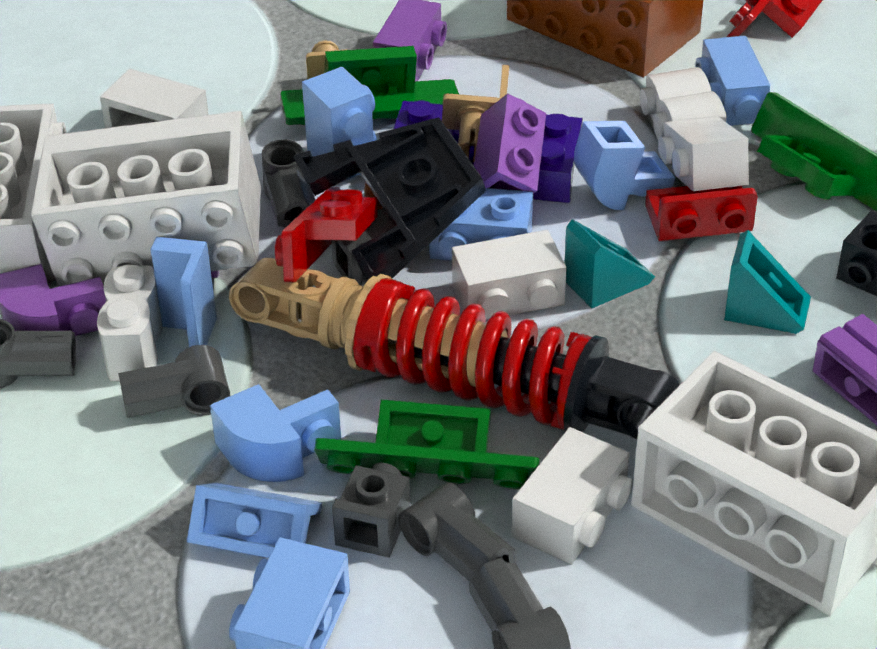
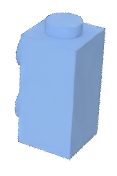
(734, 77)

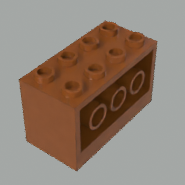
(620, 32)

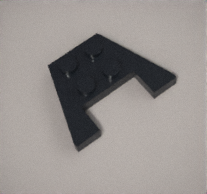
(417, 179)

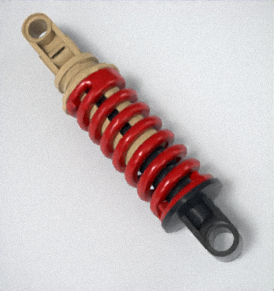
(410, 336)

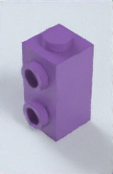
(416, 25)
(510, 145)

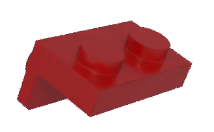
(691, 214)

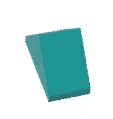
(599, 267)
(763, 291)

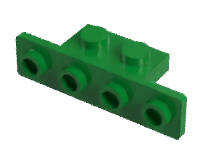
(388, 75)
(815, 152)
(430, 441)

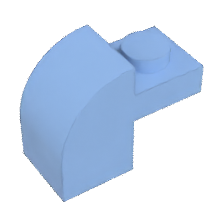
(616, 165)
(271, 441)

